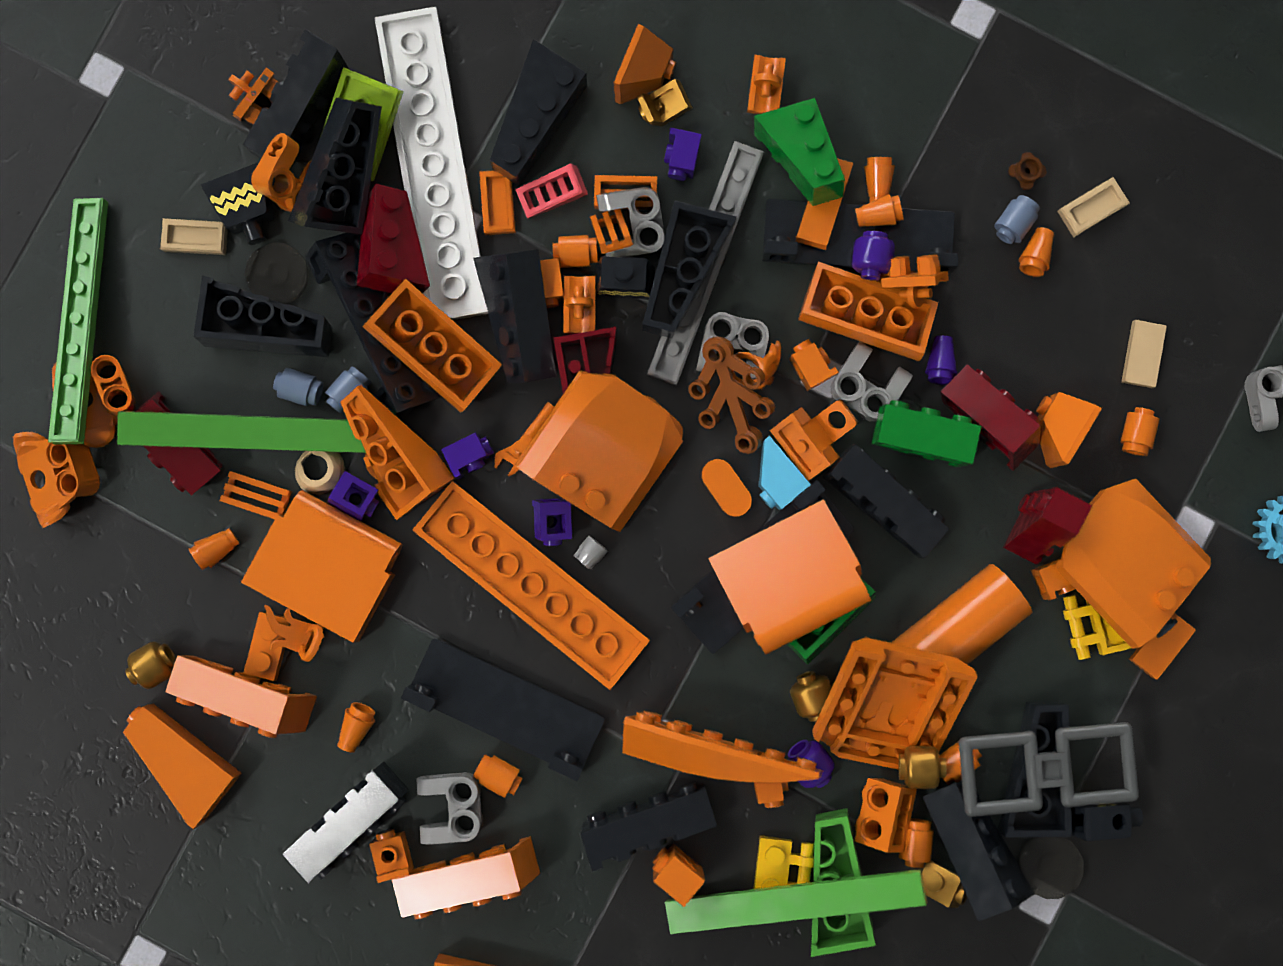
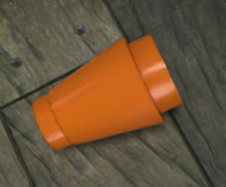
(879, 176)
(880, 212)
(1037, 254)
(212, 549)
(355, 726)

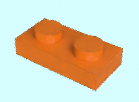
(261, 660)

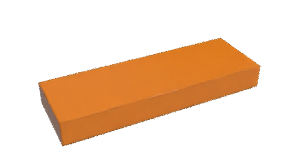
(820, 219)

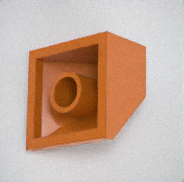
(644, 66)
(1063, 426)

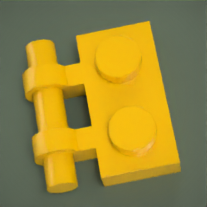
(1104, 635)
(775, 859)

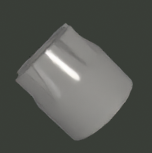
(590, 552)

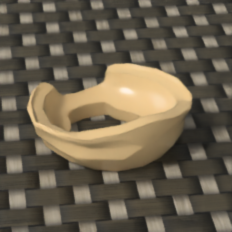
(328, 482)

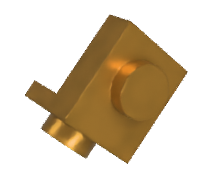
(664, 104)
(943, 885)

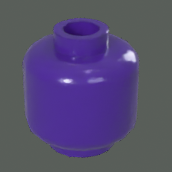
(873, 254)
(815, 752)

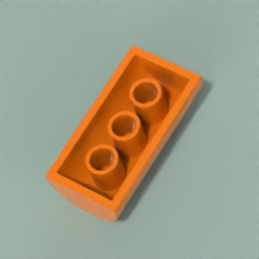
(867, 312)
(432, 345)
(970, 617)

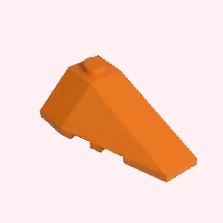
(402, 462)

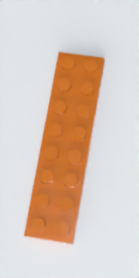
(531, 585)

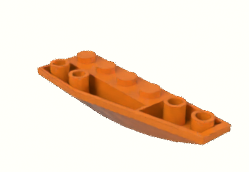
(707, 754)

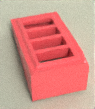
(556, 201)

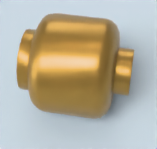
(150, 665)
(810, 694)
(921, 767)

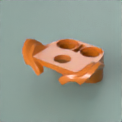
(100, 414)
(67, 473)

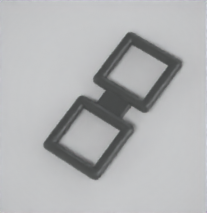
(1048, 769)

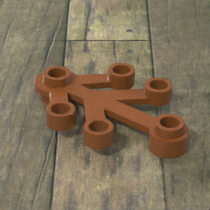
(732, 391)

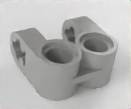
(639, 220)
(736, 337)
(864, 388)
(1262, 402)
(457, 806)

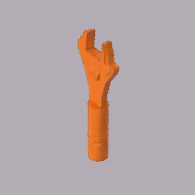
(515, 451)

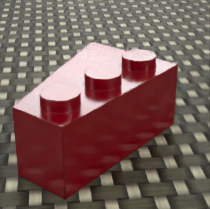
(390, 243)
(585, 352)
(1001, 421)
(188, 465)
(1046, 520)

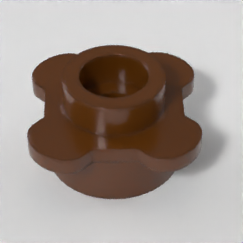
(1035, 166)

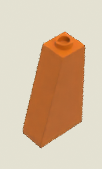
(181, 763)

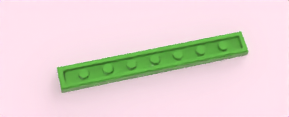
(78, 321)
(236, 432)
(797, 902)

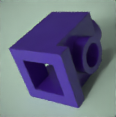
(682, 154)
(467, 454)
(352, 486)
(562, 525)

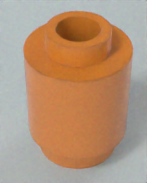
(575, 251)
(1139, 431)
(953, 763)
(498, 775)
(918, 843)

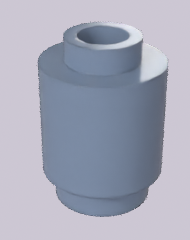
(1017, 219)
(344, 385)
(298, 387)

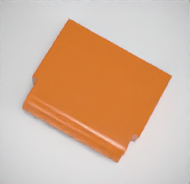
(324, 566)
(791, 577)

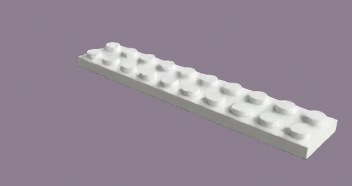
(432, 159)

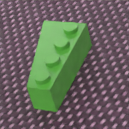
(838, 859)

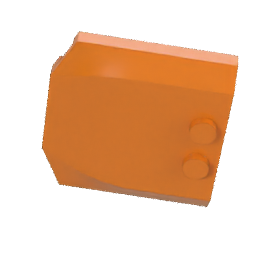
(602, 447)
(1132, 562)
(890, 701)

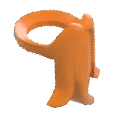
(767, 364)
(298, 636)

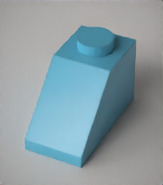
(779, 476)

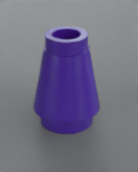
(941, 362)

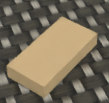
(1093, 207)
(193, 236)
(1144, 354)

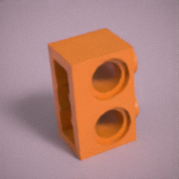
(892, 817)
(677, 874)

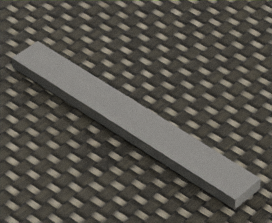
(728, 199)

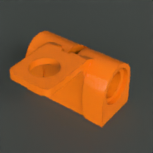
(810, 440)

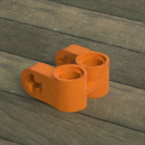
(276, 164)

